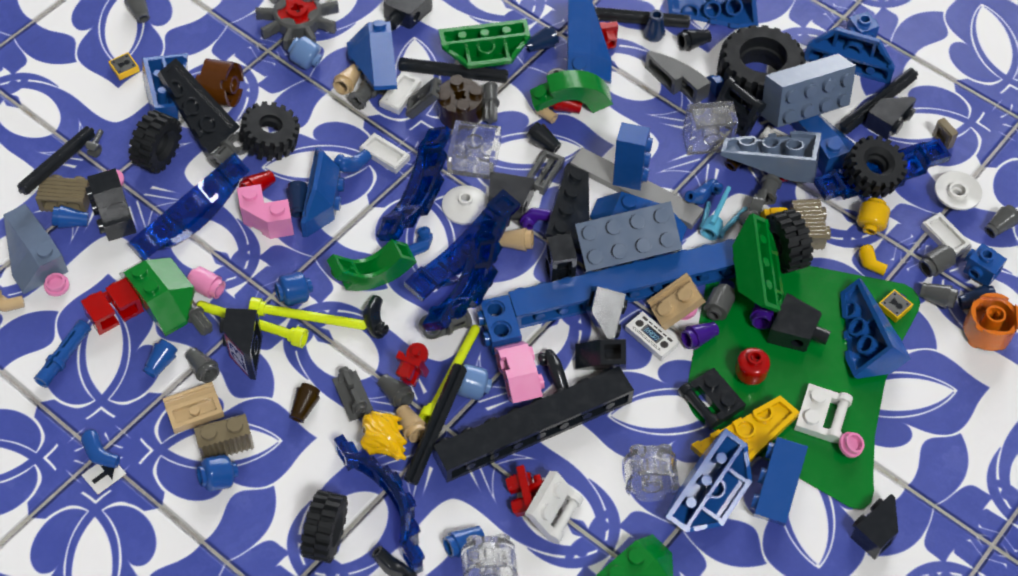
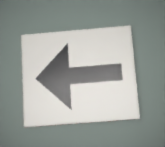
(102, 477)

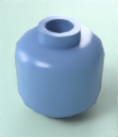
(305, 52)
(475, 383)

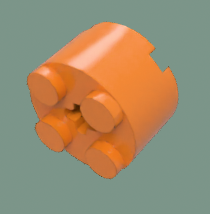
(991, 322)

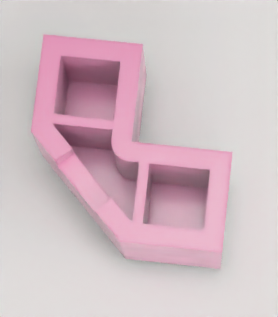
(270, 218)
(519, 371)

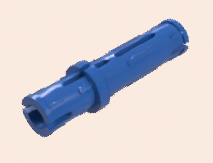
(56, 362)

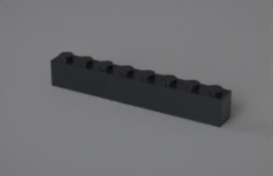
(532, 423)

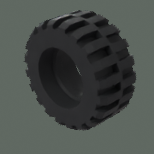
(760, 46)

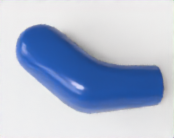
(354, 163)
(704, 192)
(95, 451)

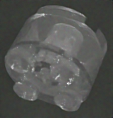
(650, 472)
(489, 556)

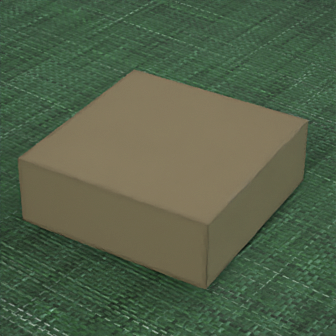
(945, 132)

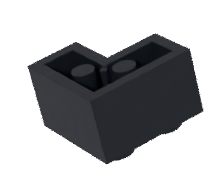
(110, 204)

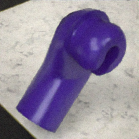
(534, 215)

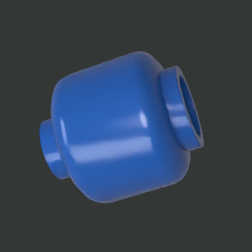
(293, 288)
(217, 473)

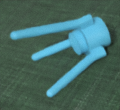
(712, 226)

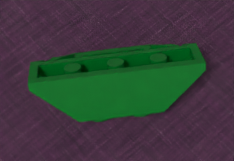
(485, 43)
(758, 264)
(162, 292)
(642, 558)

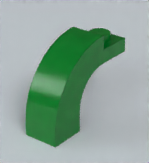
(572, 85)
(374, 270)

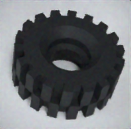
(155, 141)
(266, 143)
(881, 154)
(791, 240)
(324, 526)

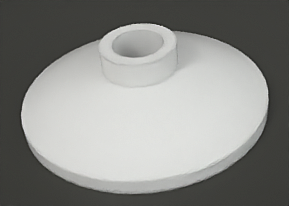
(958, 190)
(463, 211)

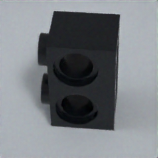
(560, 257)

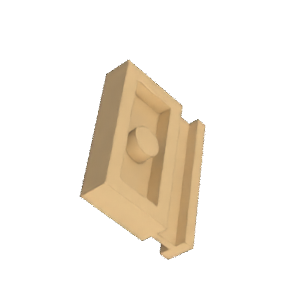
(676, 301)
(193, 407)

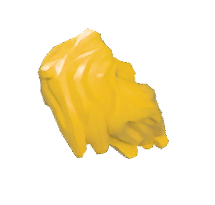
(383, 435)

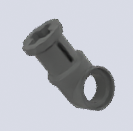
(363, 95)
(226, 150)
(767, 193)
(456, 324)

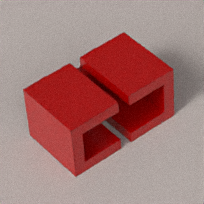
(101, 313)

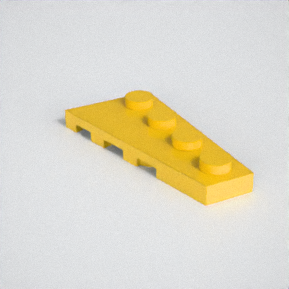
(756, 428)

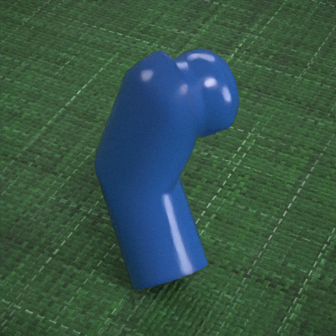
(423, 241)

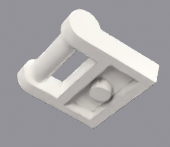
(815, 410)
(547, 504)

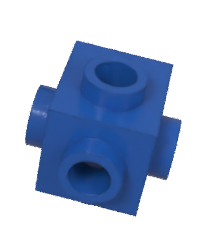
(863, 24)
(984, 264)

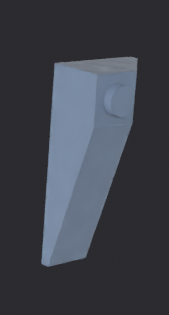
(787, 157)
(30, 250)

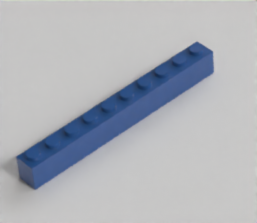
(636, 280)

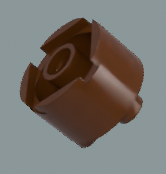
(222, 81)

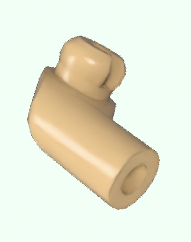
(9, 304)

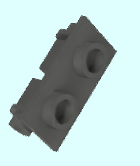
(352, 393)

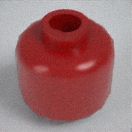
(752, 366)

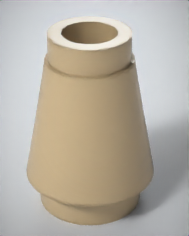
(346, 80)
(518, 239)
(412, 424)

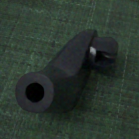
(373, 319)
(555, 368)
(390, 564)

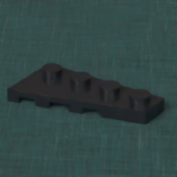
(201, 112)
(570, 204)

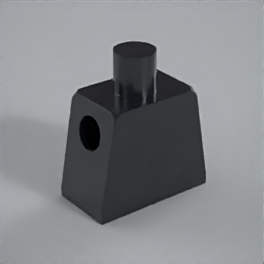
(406, 12)
(517, 186)
(797, 325)

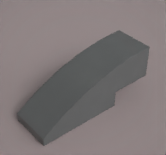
(678, 76)

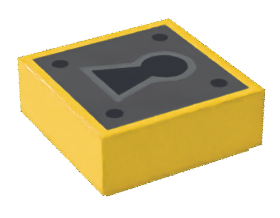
(124, 66)
(895, 305)

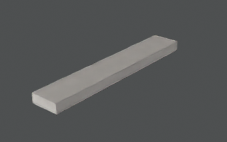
(603, 172)

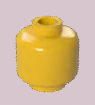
(873, 216)

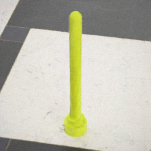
(263, 308)
(297, 336)
(460, 357)

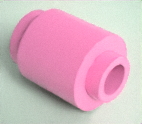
(206, 282)

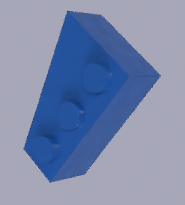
(156, 92)
(632, 156)
(779, 481)

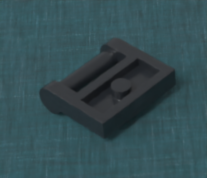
(745, 118)
(717, 394)

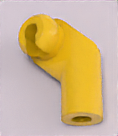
(869, 260)

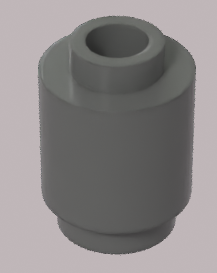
(937, 260)
(720, 302)

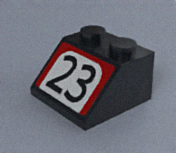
(242, 338)

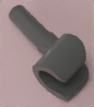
(93, 147)

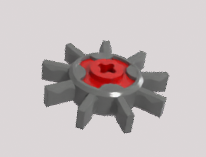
(297, 19)

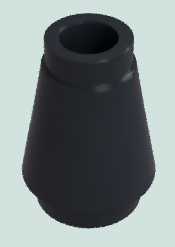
(691, 39)
(543, 138)

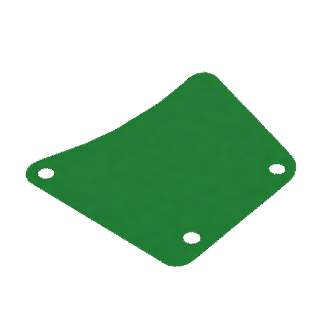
(821, 365)

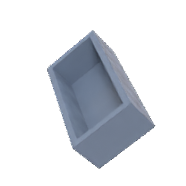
(808, 90)
(628, 236)

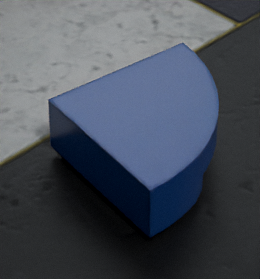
(716, 84)

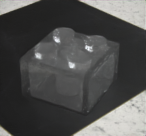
(708, 126)
(473, 149)

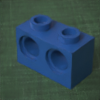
(503, 324)

